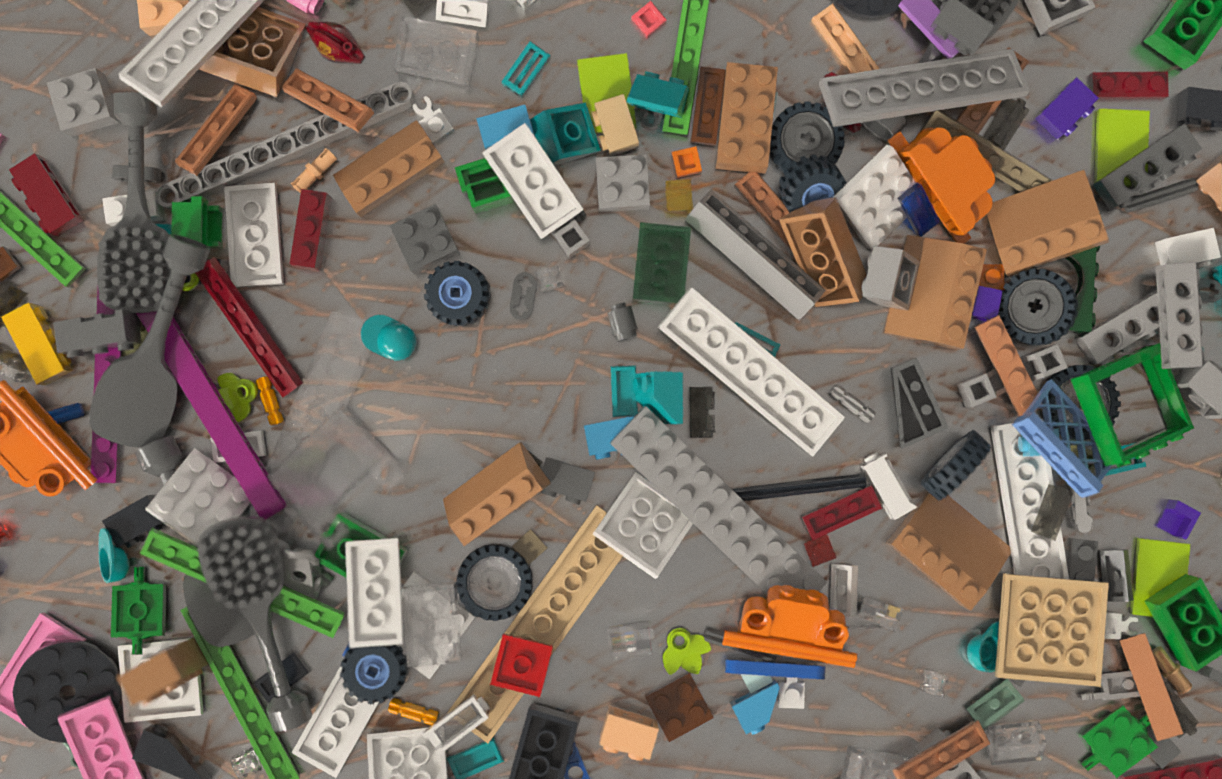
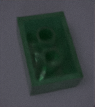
(661, 263)

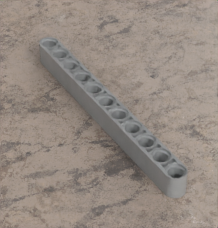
(273, 146)

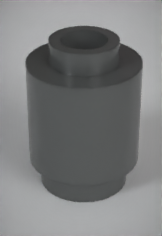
(622, 321)

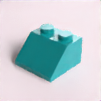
(658, 95)
(565, 133)
(661, 394)

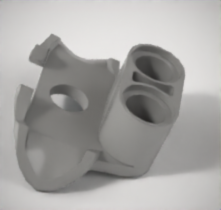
(301, 561)

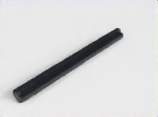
(801, 487)

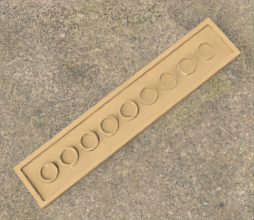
(547, 615)

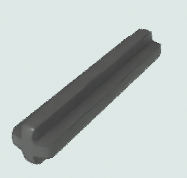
(1162, 194)
(716, 637)

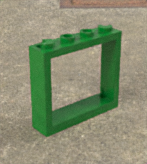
(1165, 391)

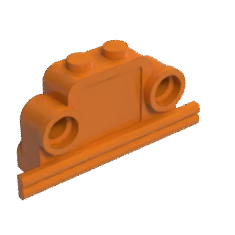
(951, 175)
(37, 447)
(793, 625)

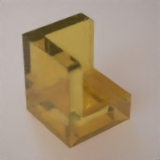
(679, 195)

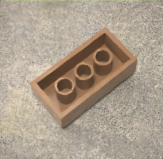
(746, 117)
(163, 672)

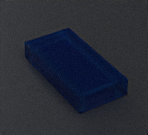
(918, 209)

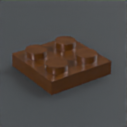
(679, 706)

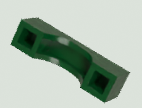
(1086, 294)

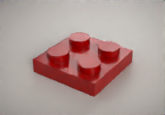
(521, 665)

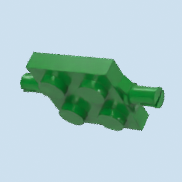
(138, 611)
(1118, 741)

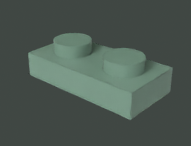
(995, 704)

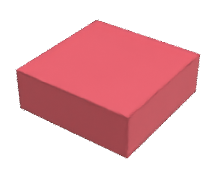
(649, 19)

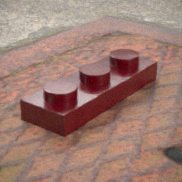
(1129, 85)
(841, 512)

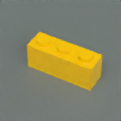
(37, 343)

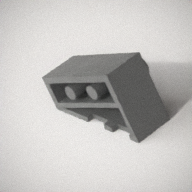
(97, 333)
(915, 404)

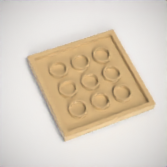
(1051, 630)

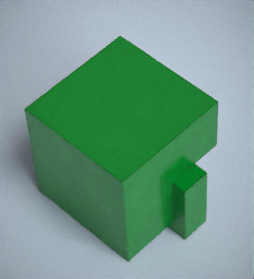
(482, 186)
(199, 221)

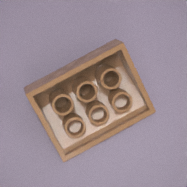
(258, 52)
(1046, 223)
(941, 294)
(951, 548)

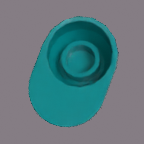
(388, 337)
(112, 560)
(983, 649)

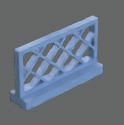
(1058, 451)

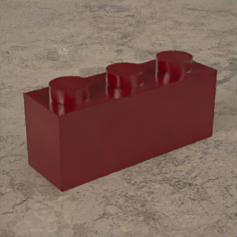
(45, 195)
(310, 230)

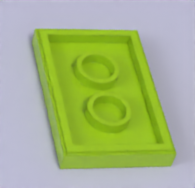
(604, 79)
(1119, 138)
(1156, 567)

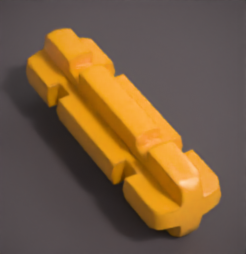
(269, 401)
(413, 711)

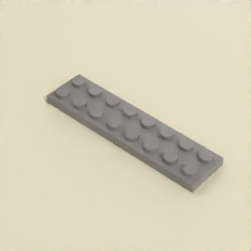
(923, 87)

